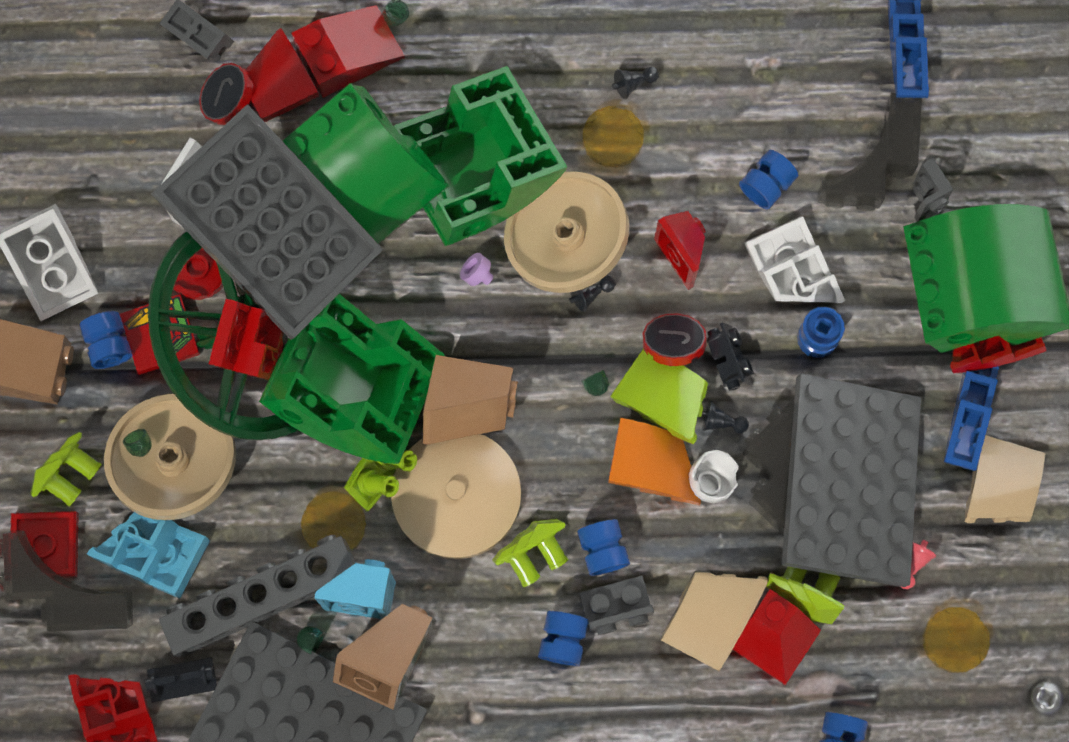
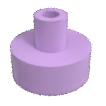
(476, 270)

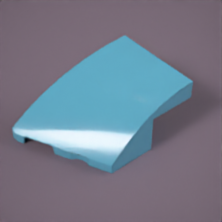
(153, 552)

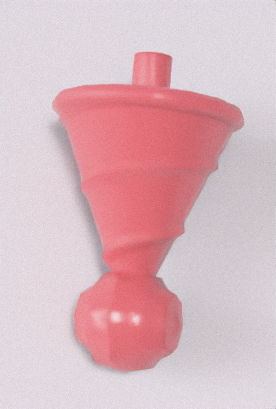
(920, 558)

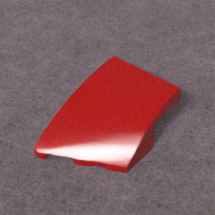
(279, 79)
(246, 341)
(993, 353)
(112, 710)

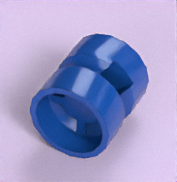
(772, 175)
(820, 332)
(107, 344)
(603, 547)
(563, 638)
(838, 724)

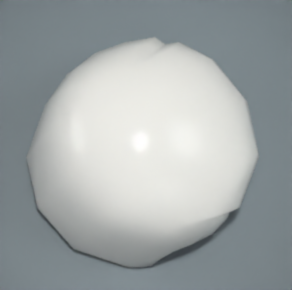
(713, 476)

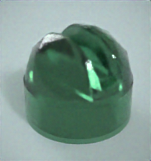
(397, 9)
(596, 384)
(138, 443)
(310, 639)

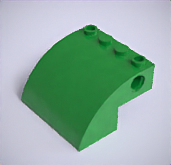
(487, 152)
(366, 162)
(987, 275)
(353, 382)

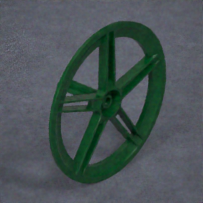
(159, 329)

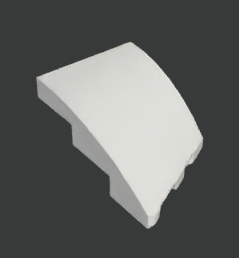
(793, 265)

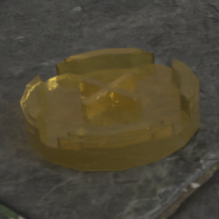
(613, 136)
(334, 515)
(956, 640)

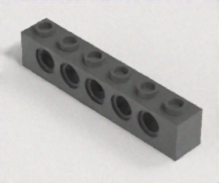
(178, 622)

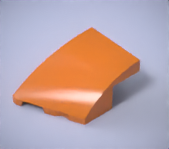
(651, 461)

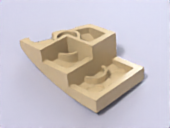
(1005, 482)
(713, 615)

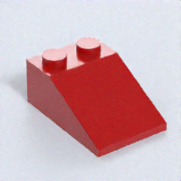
(346, 48)

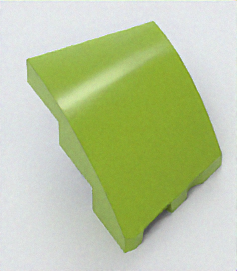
(663, 395)

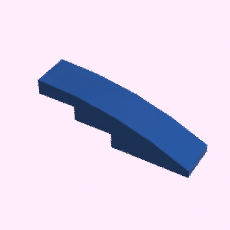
(908, 48)
(971, 418)

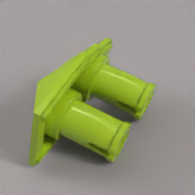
(47, 476)
(375, 479)
(538, 534)
(812, 601)

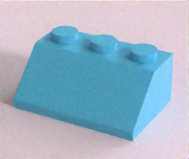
(360, 591)

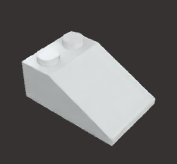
(47, 262)

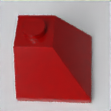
(682, 243)
(776, 637)

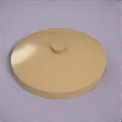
(568, 234)
(182, 470)
(458, 497)

